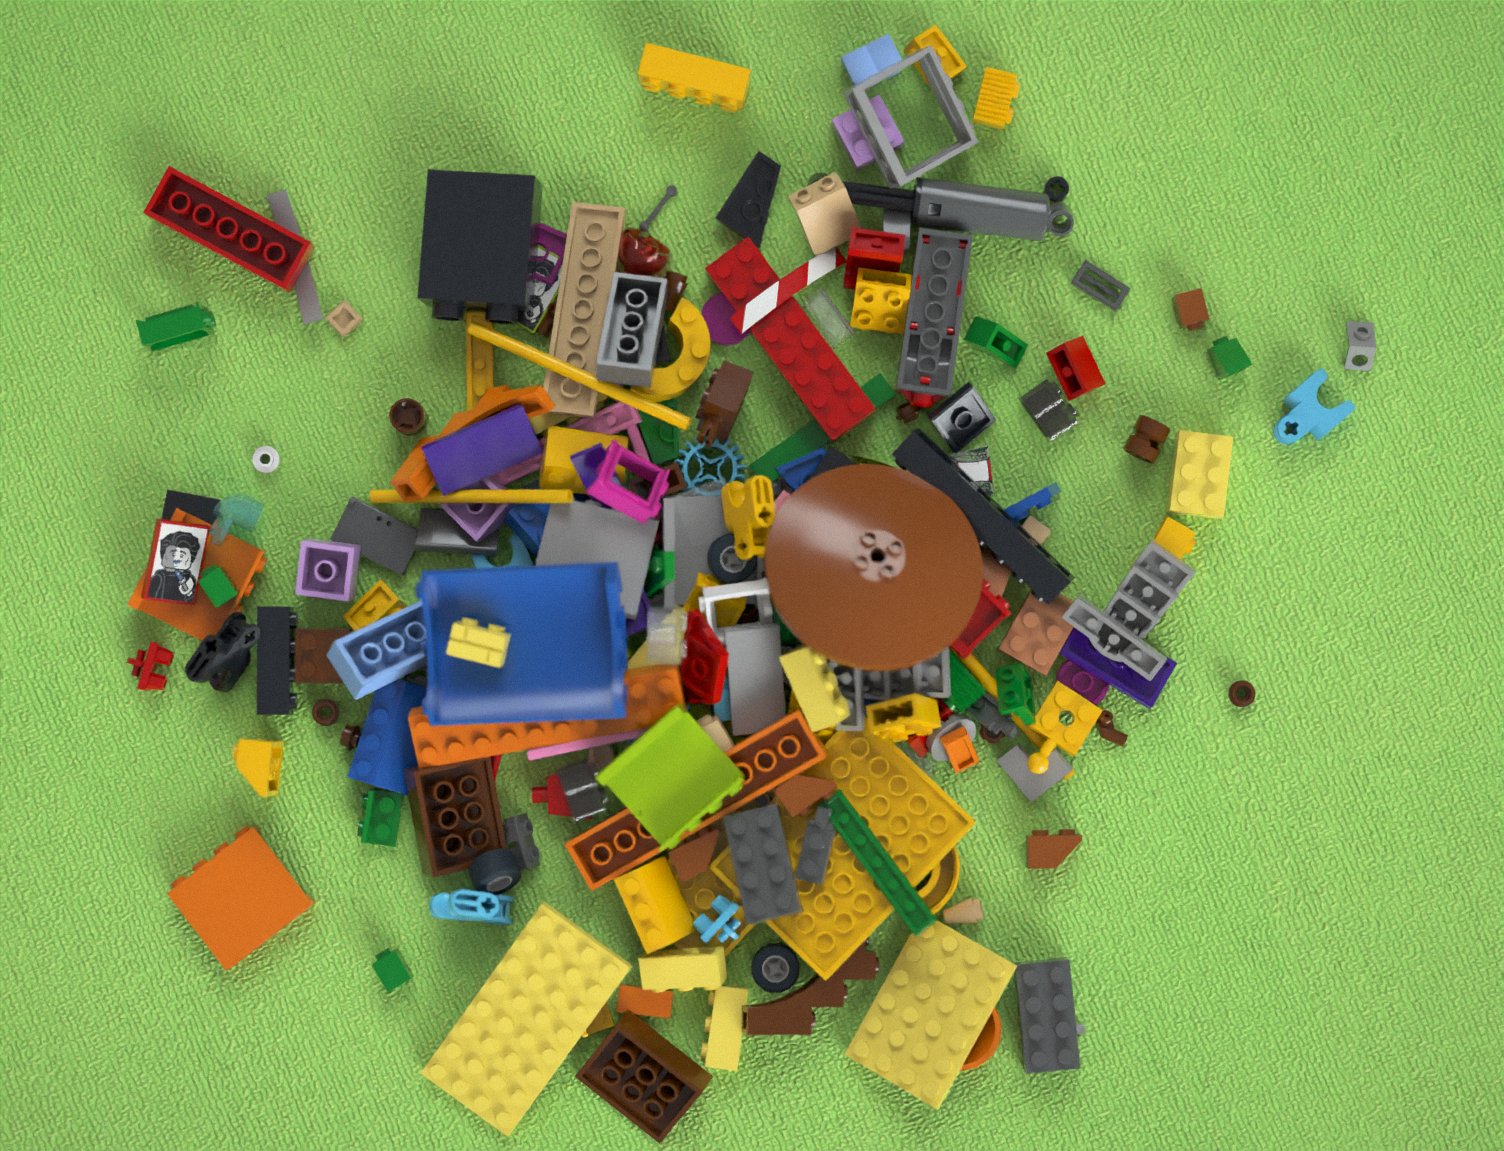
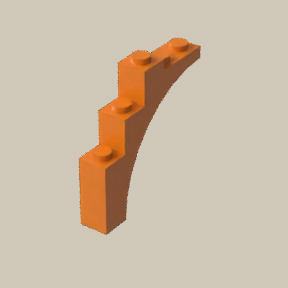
(415, 476)

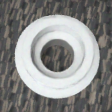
(274, 459)

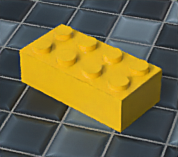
(694, 77)

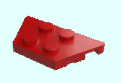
(705, 662)

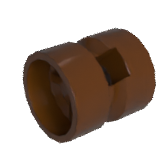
(408, 417)
(1146, 439)

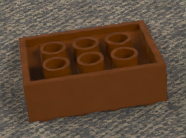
(454, 814)
(644, 1076)

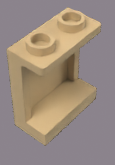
(825, 213)

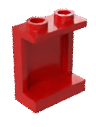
(872, 251)
(987, 615)

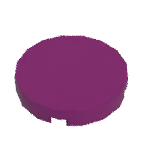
(721, 329)
(1082, 682)

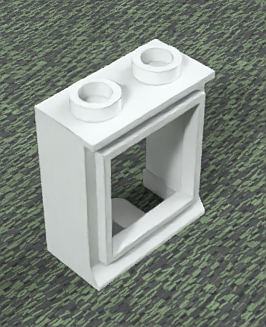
(756, 587)

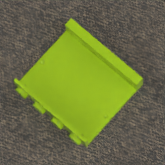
(672, 776)

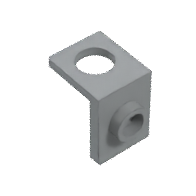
(1360, 342)

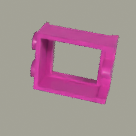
(619, 497)

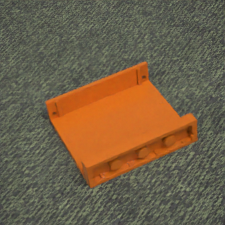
(203, 619)
(239, 897)

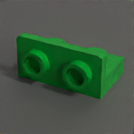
(1015, 692)
(381, 817)

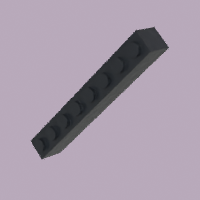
(989, 521)

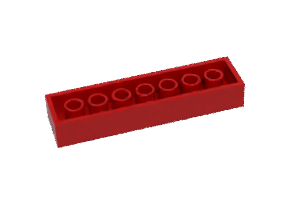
(793, 344)

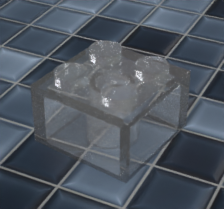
(664, 634)

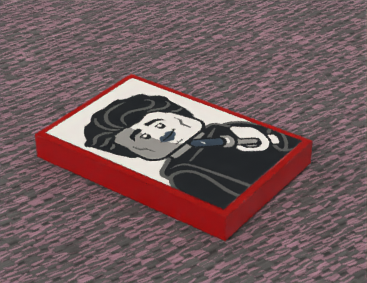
(175, 562)

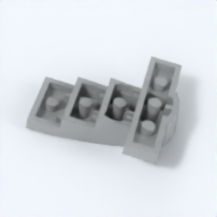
(1134, 610)
(926, 679)

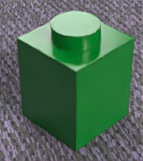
(391, 969)

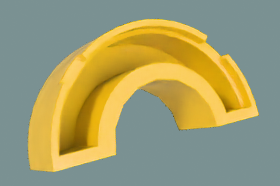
(694, 350)
(941, 881)

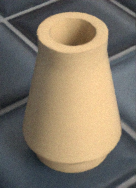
(965, 912)

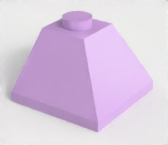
(480, 518)

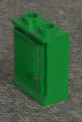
(176, 326)

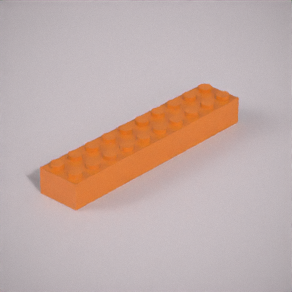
(650, 695)
(764, 759)

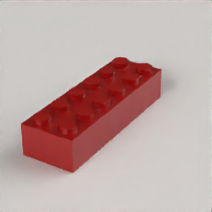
(229, 229)

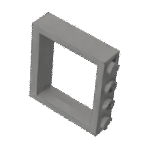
(875, 134)

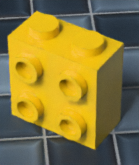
(881, 300)
(903, 717)

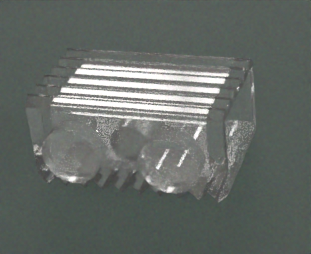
(828, 319)

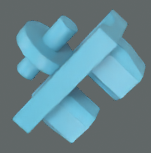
(726, 910)

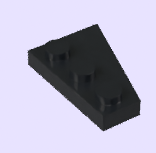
(751, 198)

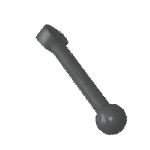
(671, 191)

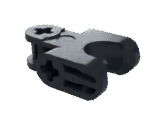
(224, 656)

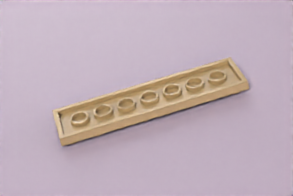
(583, 302)

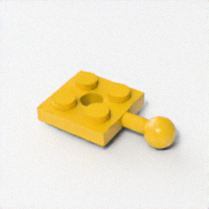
(1047, 724)

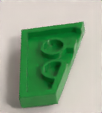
(660, 436)
(659, 572)

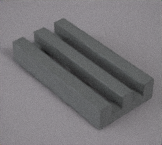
(1080, 274)

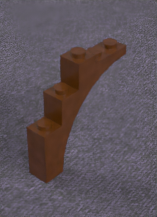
(794, 1013)

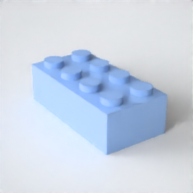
(381, 651)

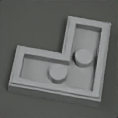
(1033, 784)

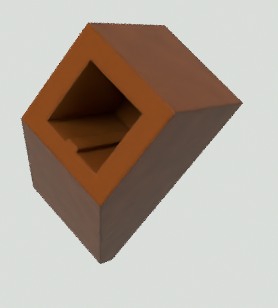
(802, 791)
(1049, 851)
(694, 856)

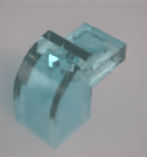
(237, 510)

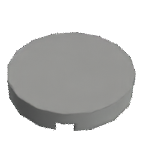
(933, 741)

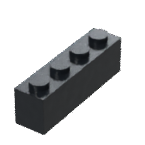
(275, 660)

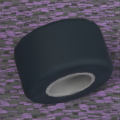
(734, 569)
(494, 872)
(772, 976)

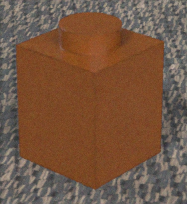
(1191, 309)

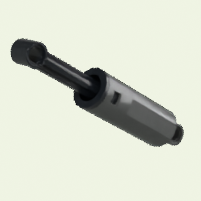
(967, 207)

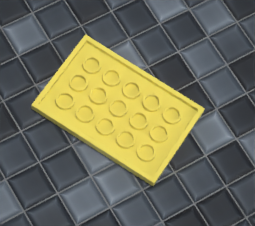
(930, 1012)

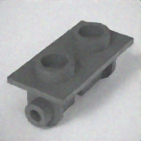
(520, 829)

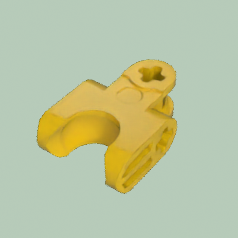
(749, 514)

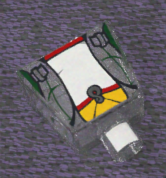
(977, 465)

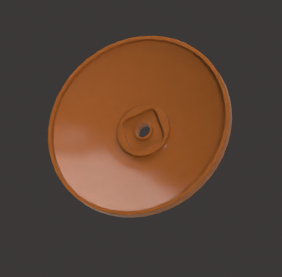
(863, 609)

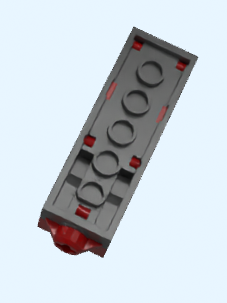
(933, 316)

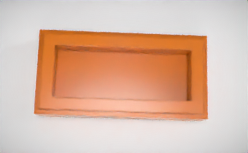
(959, 749)
(644, 1001)

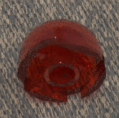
(642, 254)

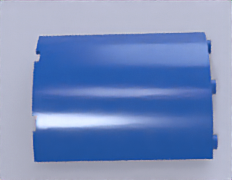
(562, 648)

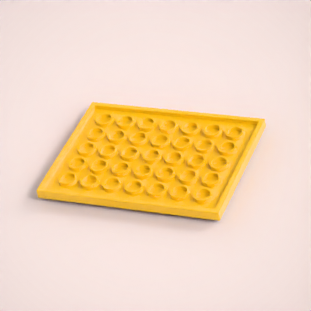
(904, 812)

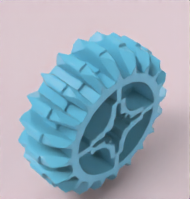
(695, 452)

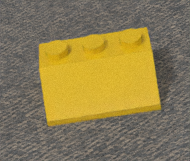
(556, 468)
(260, 764)
(655, 904)

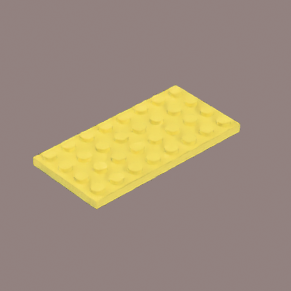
(526, 1019)

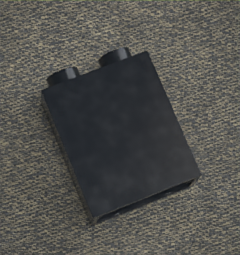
(479, 244)

